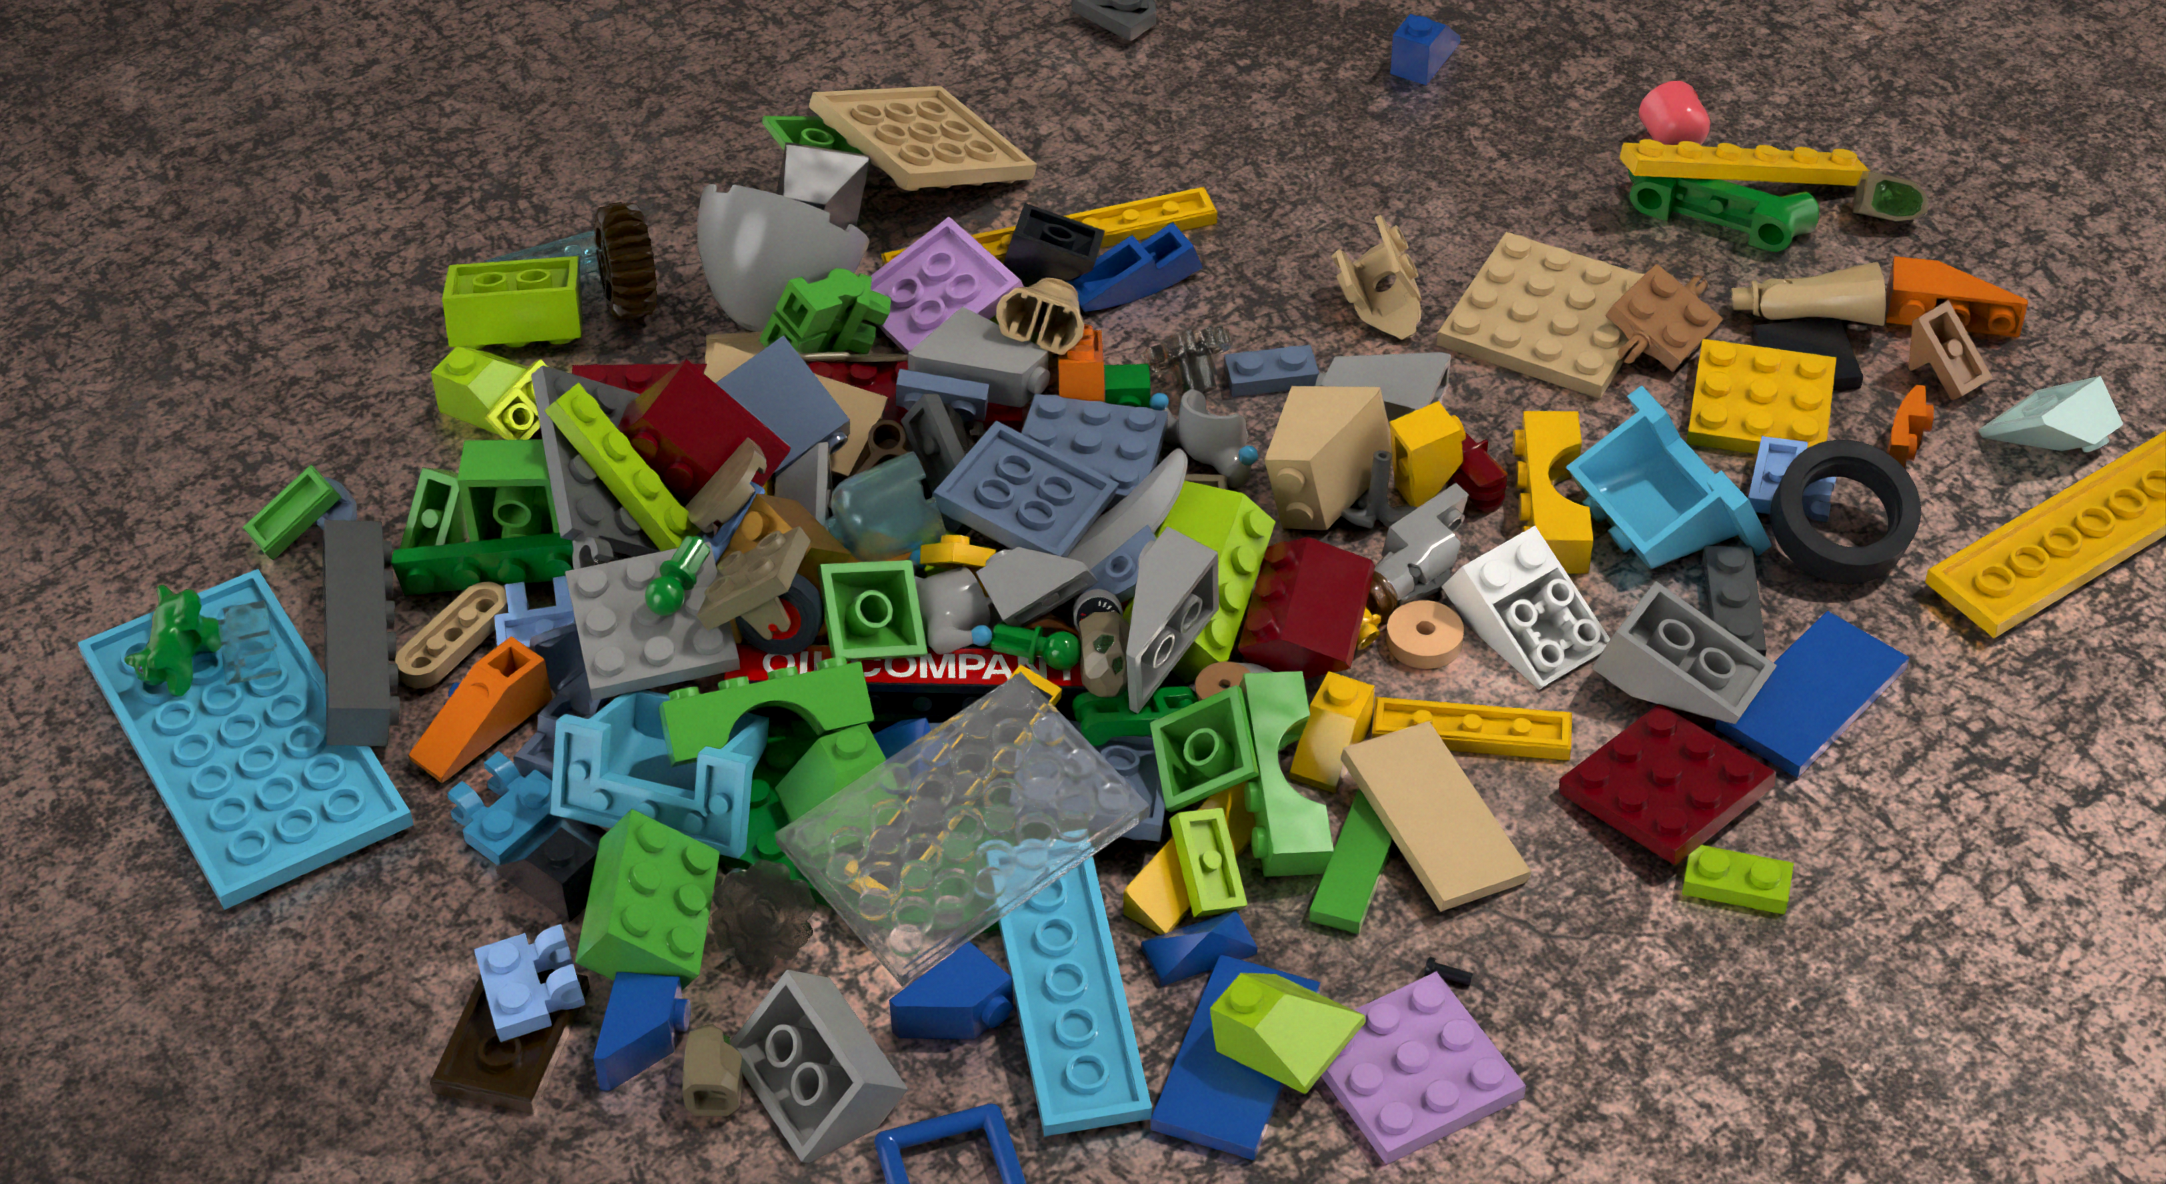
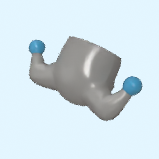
(1209, 437)
(951, 608)

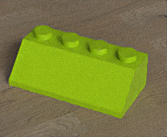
(1240, 535)

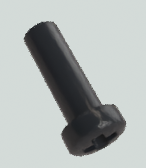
(1447, 972)

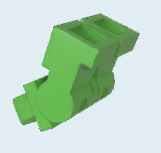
(828, 314)

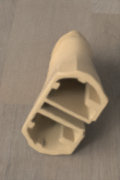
(1843, 294)
(1042, 308)

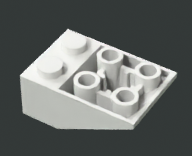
(1527, 609)

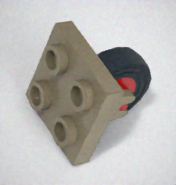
(766, 595)

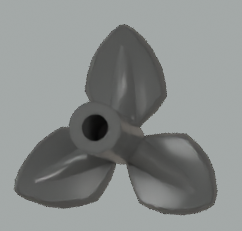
(1374, 500)

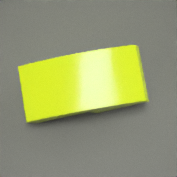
(516, 412)

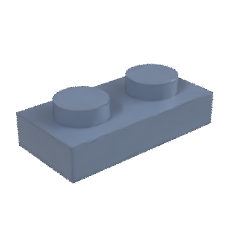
(1270, 370)
(965, 396)

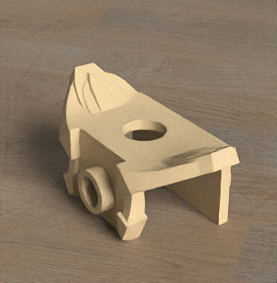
(1392, 310)

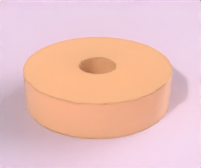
(1427, 651)

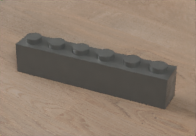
(357, 635)

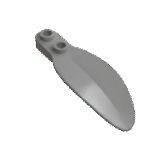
(1144, 505)

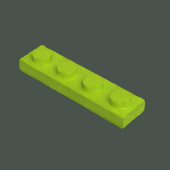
(621, 468)

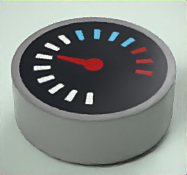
(1095, 601)

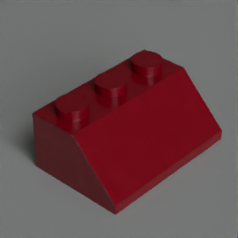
(691, 428)
(1306, 608)

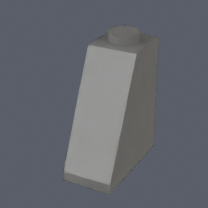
(977, 351)
(1404, 379)

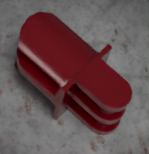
(1480, 476)

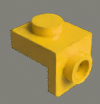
(956, 552)

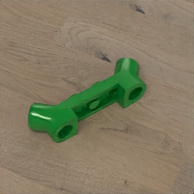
(1765, 217)

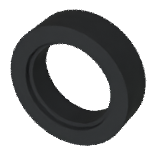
(1871, 468)

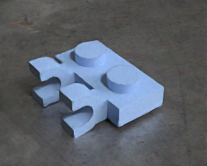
(1771, 464)
(525, 623)
(513, 986)

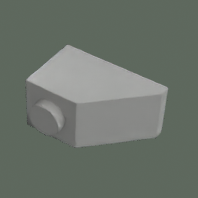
(1032, 583)

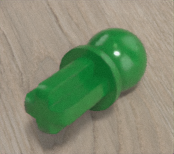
(666, 593)
(1059, 650)

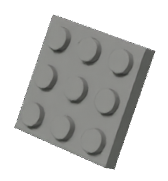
(630, 645)

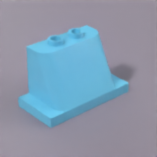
(1661, 491)
(623, 764)

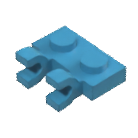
(512, 818)

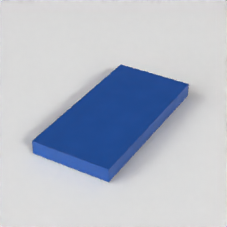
(1815, 693)
(1211, 1095)

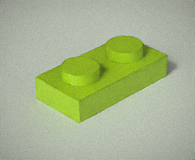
(1208, 862)
(1738, 879)

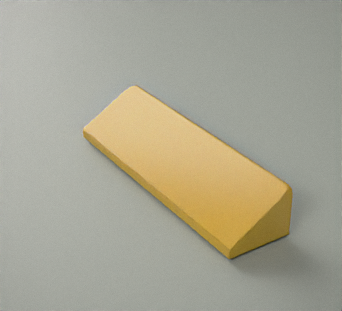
(1159, 892)

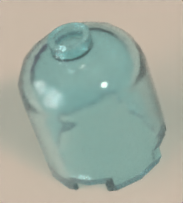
(885, 511)

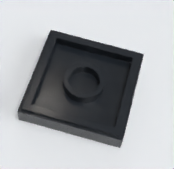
(1814, 337)

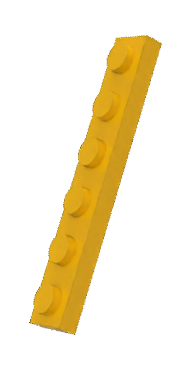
(1742, 164)

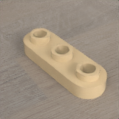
(451, 635)

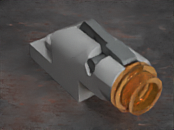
(1418, 553)

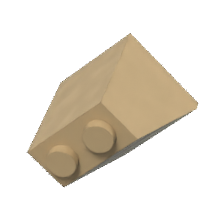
(1325, 452)

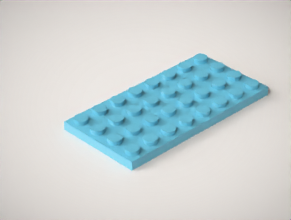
(250, 758)

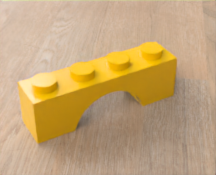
(1546, 447)

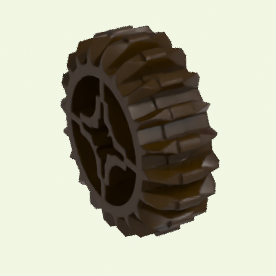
(625, 260)

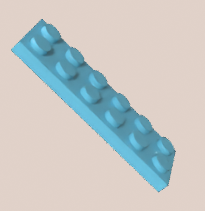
(1074, 1008)

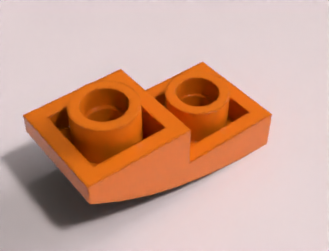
(1908, 426)

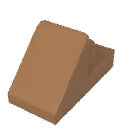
(1945, 343)

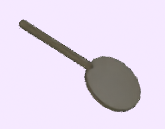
(845, 356)

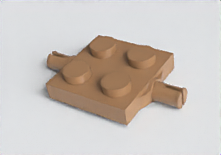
(1663, 318)

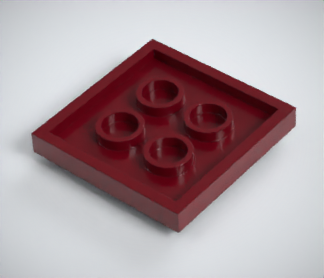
(1667, 783)

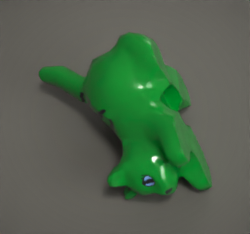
(174, 640)

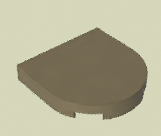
(728, 487)

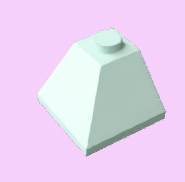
(2059, 418)

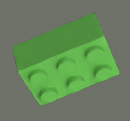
(506, 489)
(648, 901)

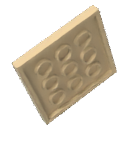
(922, 137)
(1542, 315)

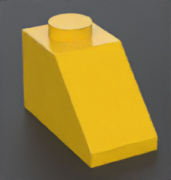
(1425, 451)
(1337, 719)

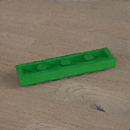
(494, 560)

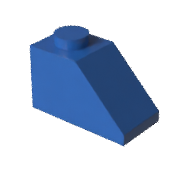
(1421, 48)
(954, 998)
(639, 1026)

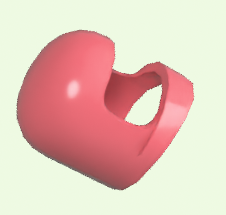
(1674, 114)

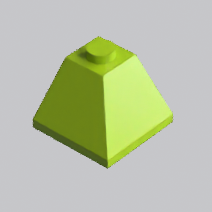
(471, 384)
(1281, 1028)

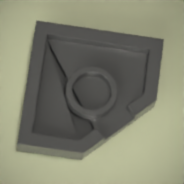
(1121, 17)

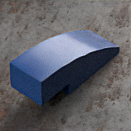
(1137, 269)

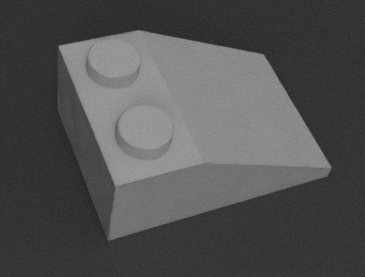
(1170, 609)
(1682, 659)

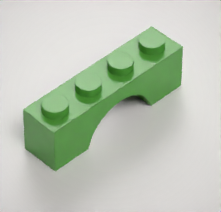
(826, 698)
(1290, 829)

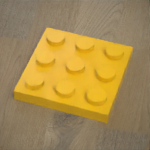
(1759, 393)

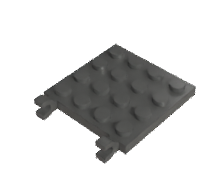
(582, 501)

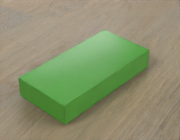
(292, 512)

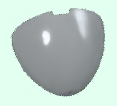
(761, 241)

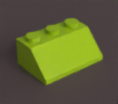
(513, 302)

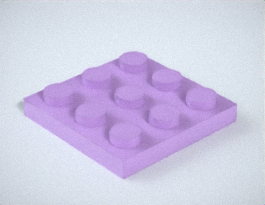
(936, 280)
(1419, 1070)

